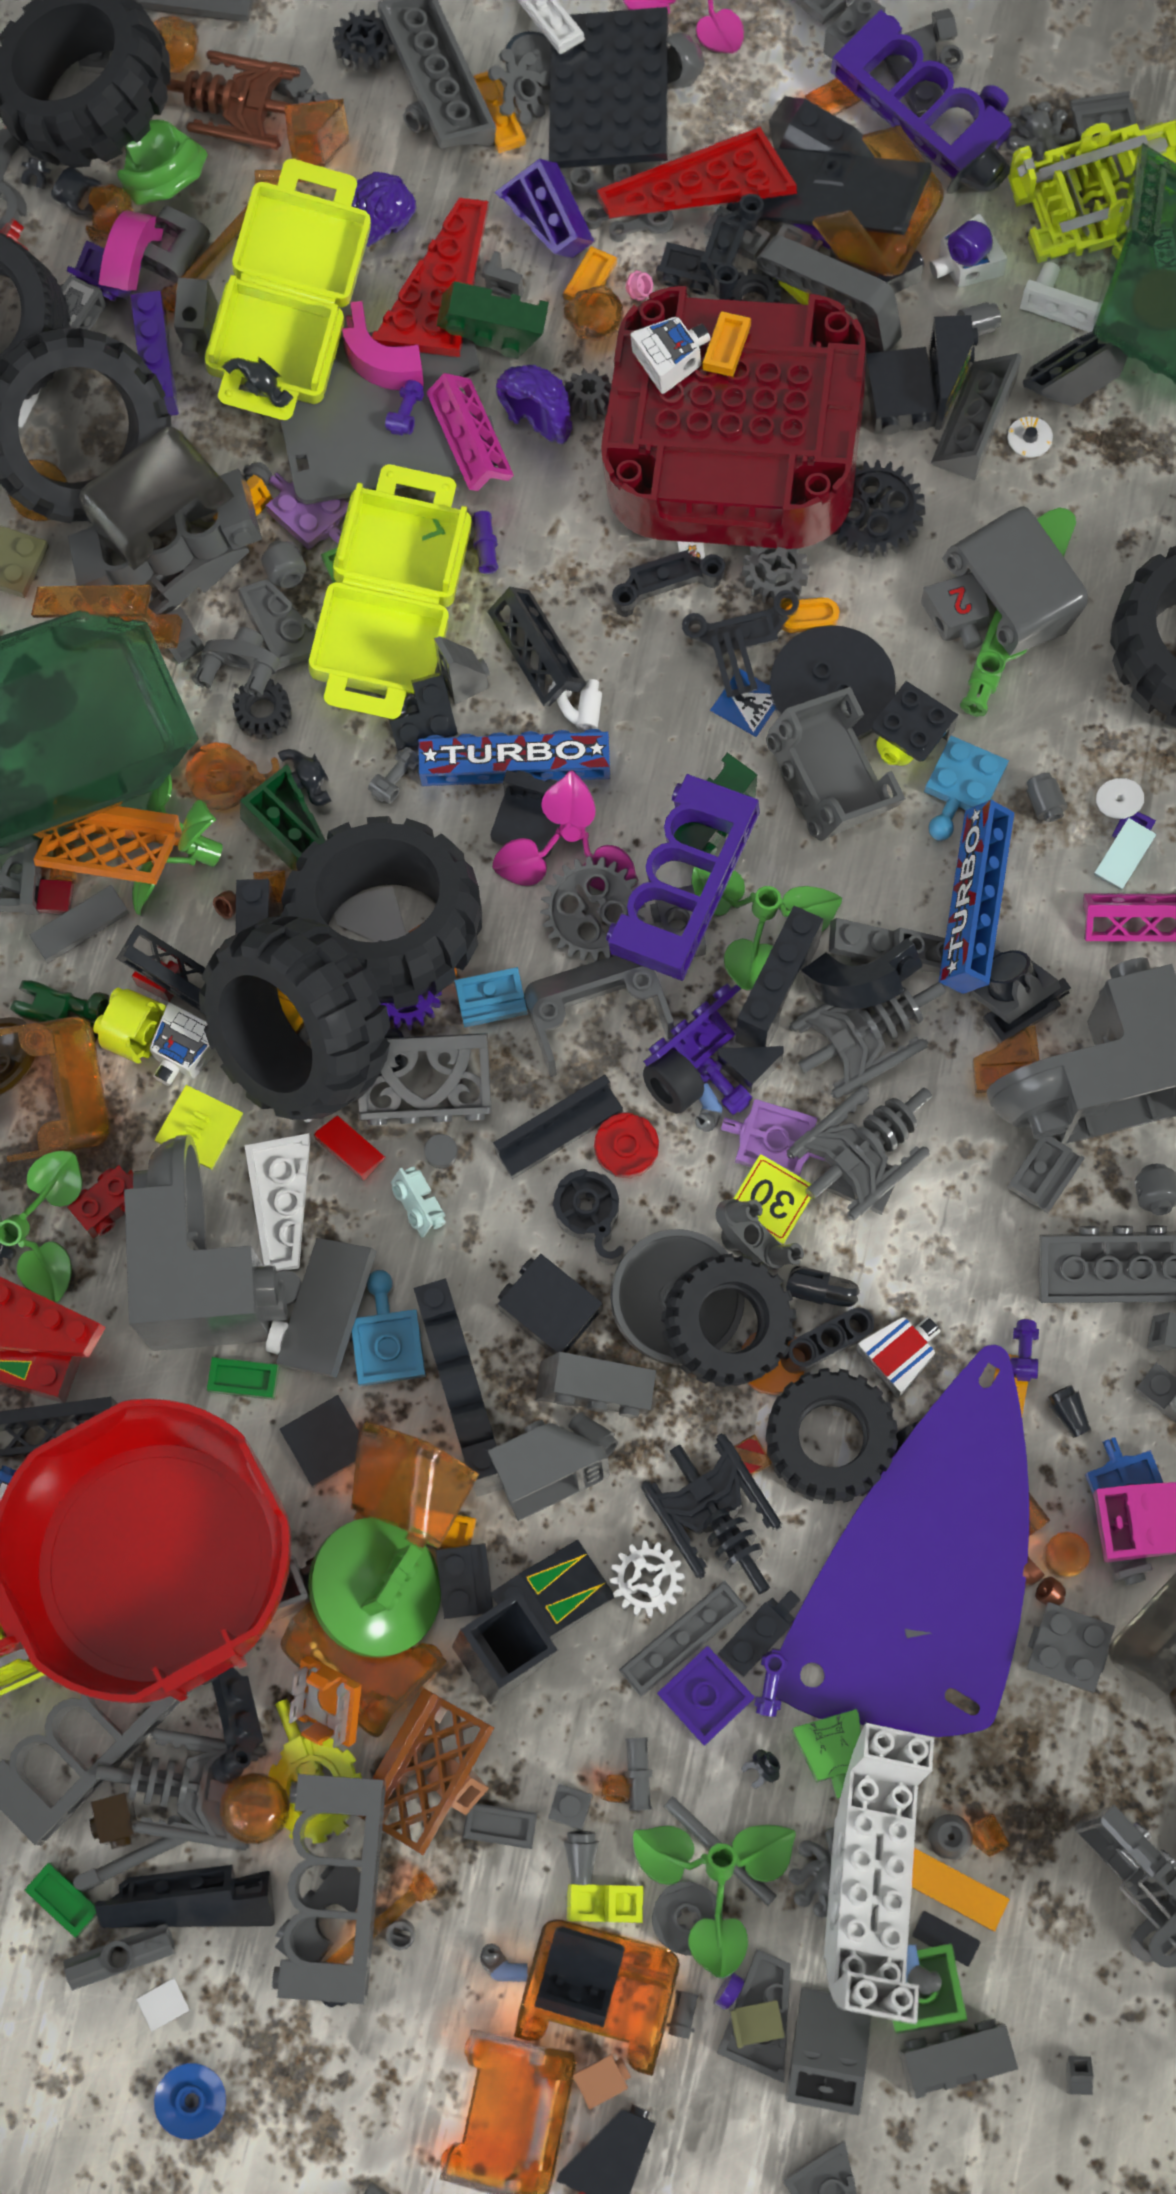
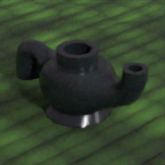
(260, 379)
(308, 775)

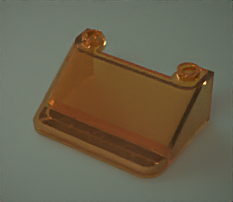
(637, 2004)

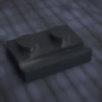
(464, 1580)

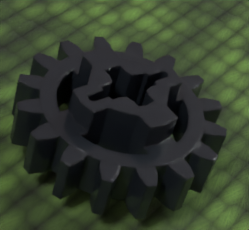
(362, 41)

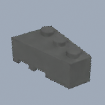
(595, 1384)
(957, 2058)

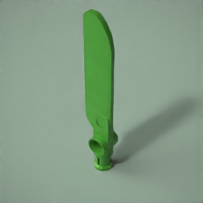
(1059, 526)

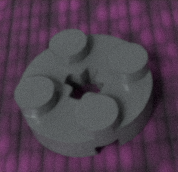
(668, 1909)

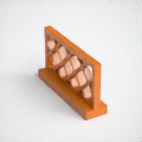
(115, 824)

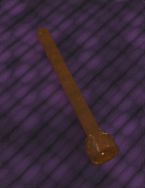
(205, 259)
(420, 1889)

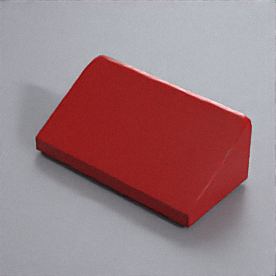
(349, 1147)

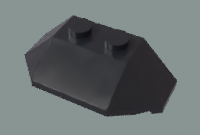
(807, 127)
(1076, 370)

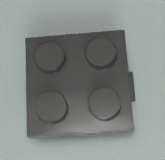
(1070, 1647)

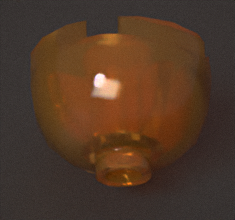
(254, 1808)

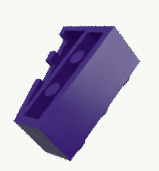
(548, 207)

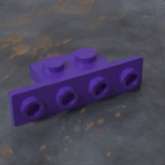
(701, 1035)

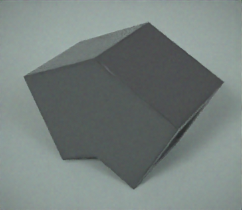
(944, 25)
(1079, 2075)

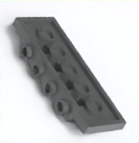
(1108, 1265)

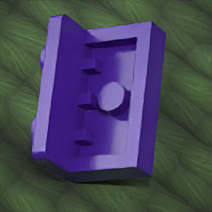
(89, 268)

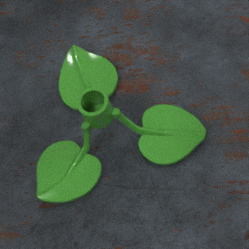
(190, 842)
(746, 958)
(45, 1268)
(763, 1850)

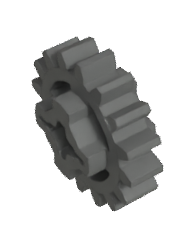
(765, 562)

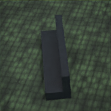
(544, 641)
(153, 969)
(557, 1127)
(47, 1415)

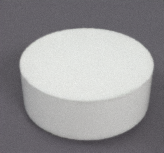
(276, 1336)

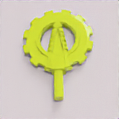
(308, 1758)

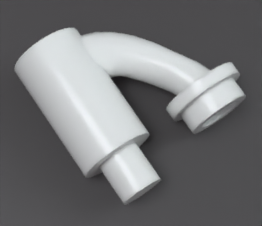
(589, 706)

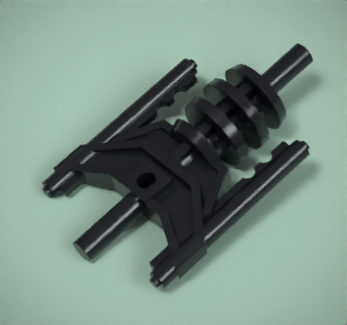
(710, 1506)

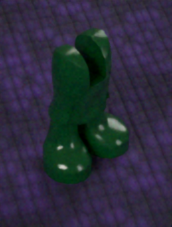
(53, 1004)

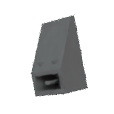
(828, 2055)

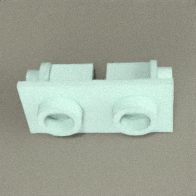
(409, 1188)

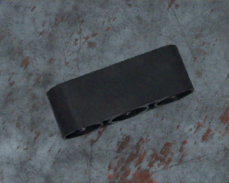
(841, 1334)

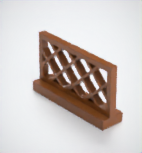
(405, 1760)

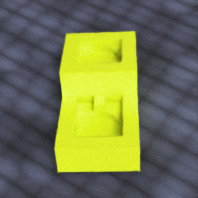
(605, 1903)

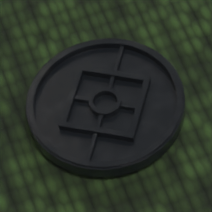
(829, 661)

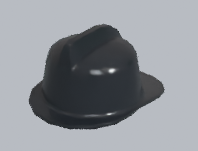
(982, 173)

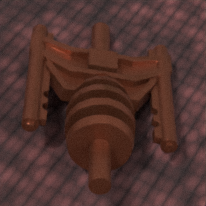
(242, 99)

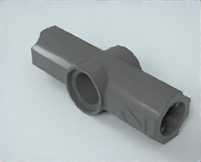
(98, 1963)

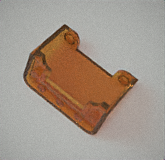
(408, 1484)
(386, 1682)
(512, 2116)

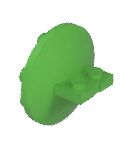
(374, 1588)

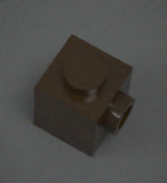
(113, 1821)

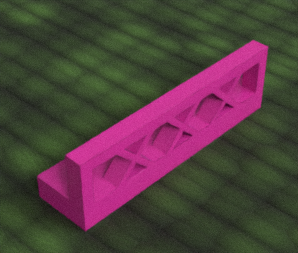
(464, 431)
(1126, 907)

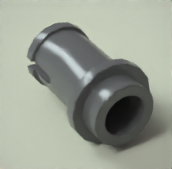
(682, 2014)

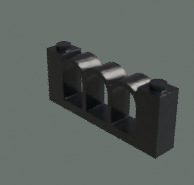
(459, 1383)

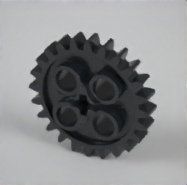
(898, 521)

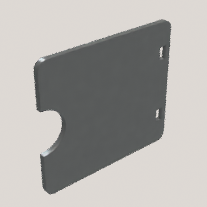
(348, 436)

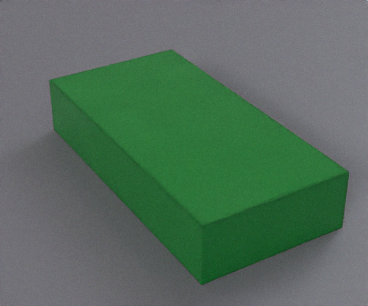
(243, 1378)
(62, 1900)

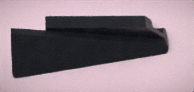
(190, 1900)

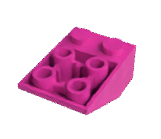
(1136, 1521)

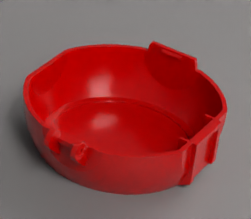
(141, 1553)

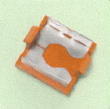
(327, 1701)

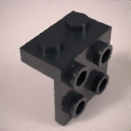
(915, 722)
(522, 811)
(580, 1976)

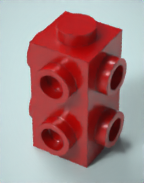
(103, 1202)

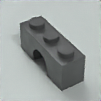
(340, 1888)

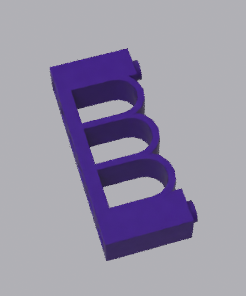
(883, 38)
(699, 803)

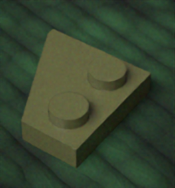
(19, 560)

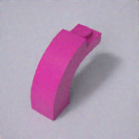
(126, 248)
(375, 362)

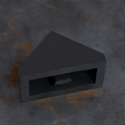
(750, 1064)

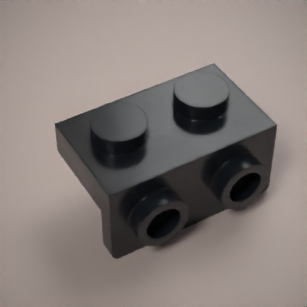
(682, 267)

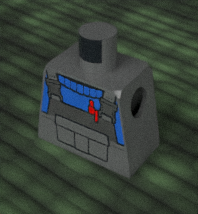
(194, 314)

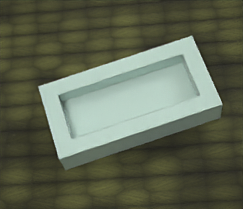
(1125, 854)

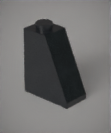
(612, 2156)

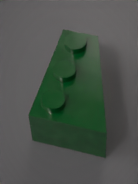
(491, 319)
(732, 776)
(281, 817)

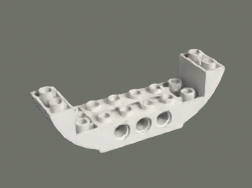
(874, 1874)

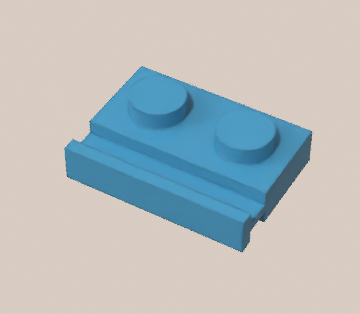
(491, 997)

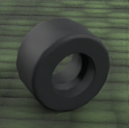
(673, 1082)

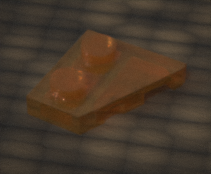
(1005, 1058)

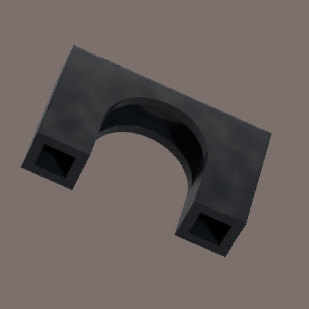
(789, 955)

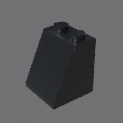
(503, 1647)

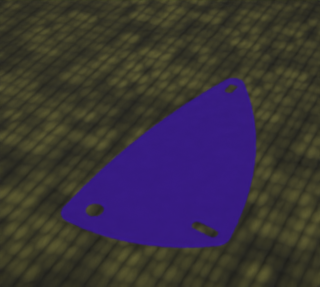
(930, 1553)

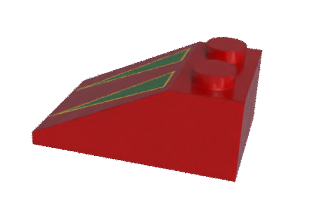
(39, 1373)

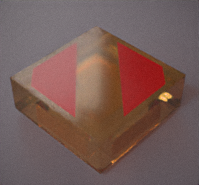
(753, 1454)

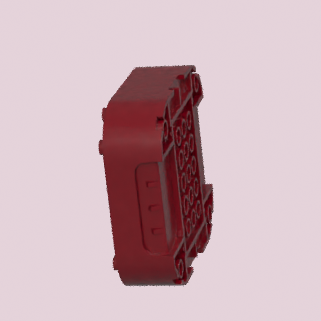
(743, 454)

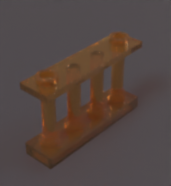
(121, 601)

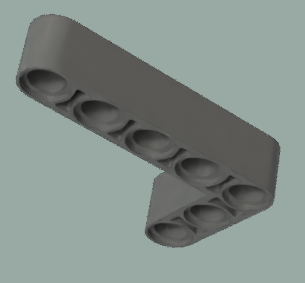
(821, 275)

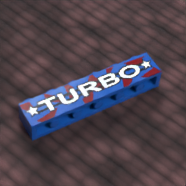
(487, 758)
(976, 897)

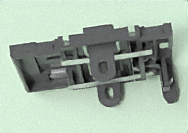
(1144, 1874)

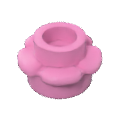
(639, 285)

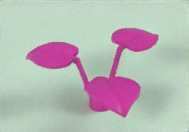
(717, 32)
(573, 807)

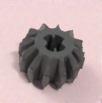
(588, 394)

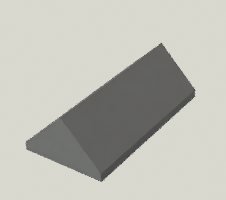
(976, 415)

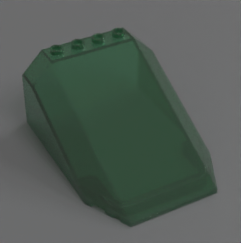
(83, 722)

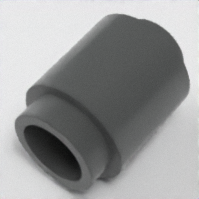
(984, 317)
(1046, 797)

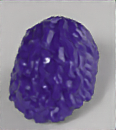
(386, 202)
(539, 397)

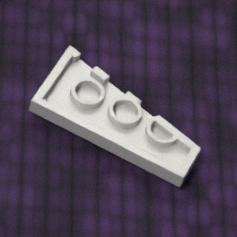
(279, 1191)

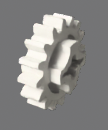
(640, 1565)

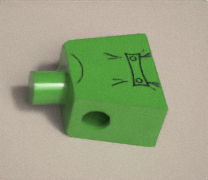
(829, 1746)

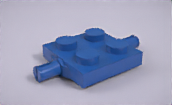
(1123, 1469)

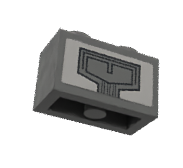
(84, 302)

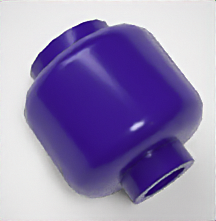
(970, 243)

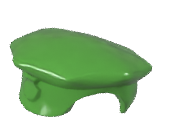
(160, 164)

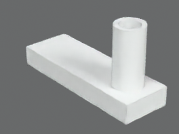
(1056, 304)

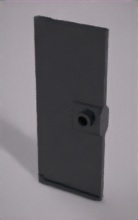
(876, 190)

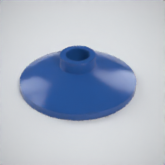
(171, 2103)

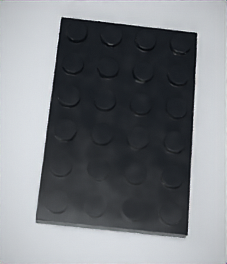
(611, 91)

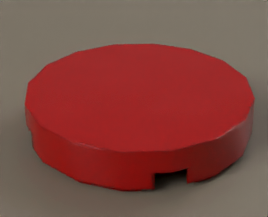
(626, 1145)

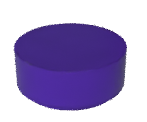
(995, 97)
(729, 1991)

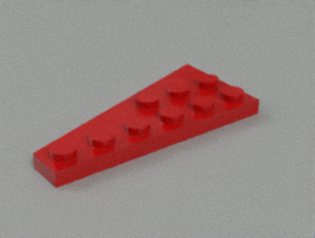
(703, 178)
(448, 259)
(41, 1325)

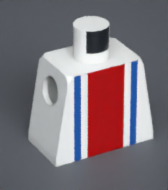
(899, 1352)

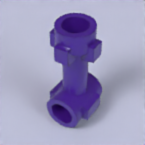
(402, 422)
(735, 1098)
(1025, 1366)
(774, 1664)

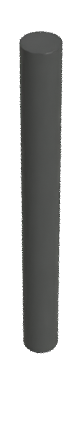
(688, 1820)

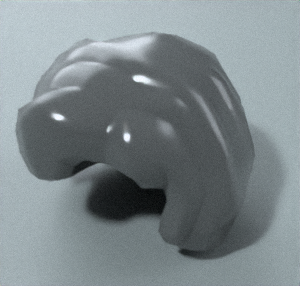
(684, 61)

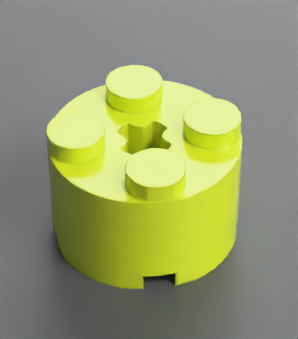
(129, 1024)

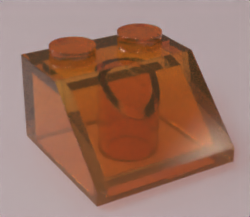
(316, 130)

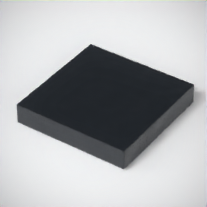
(323, 1440)

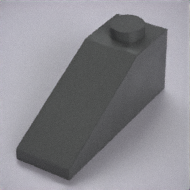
(461, 670)

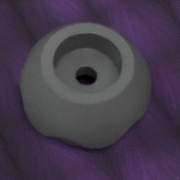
(939, 1840)

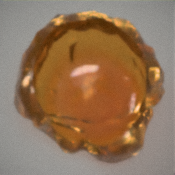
(180, 41)
(108, 204)
(594, 313)

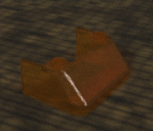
(878, 251)
(76, 1083)

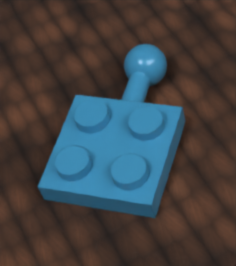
(962, 779)
(387, 1343)

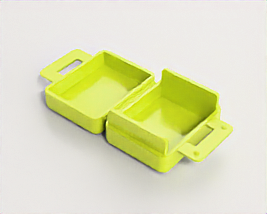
(294, 272)
(389, 592)

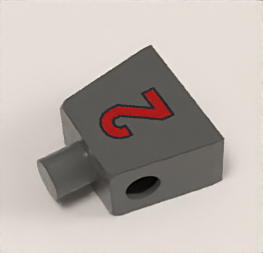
(958, 609)

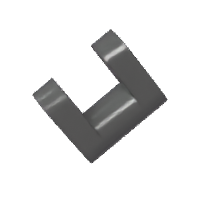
(189, 240)

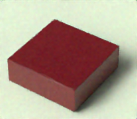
(54, 896)

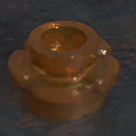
(615, 1789)

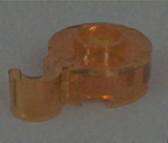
(238, 774)

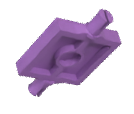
(306, 521)
(771, 1132)

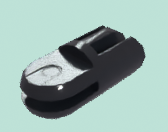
(821, 1287)

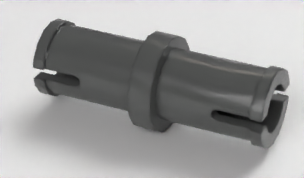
(638, 1774)

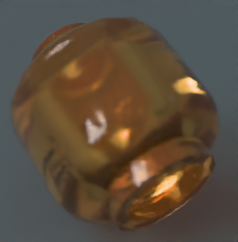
(1066, 1555)

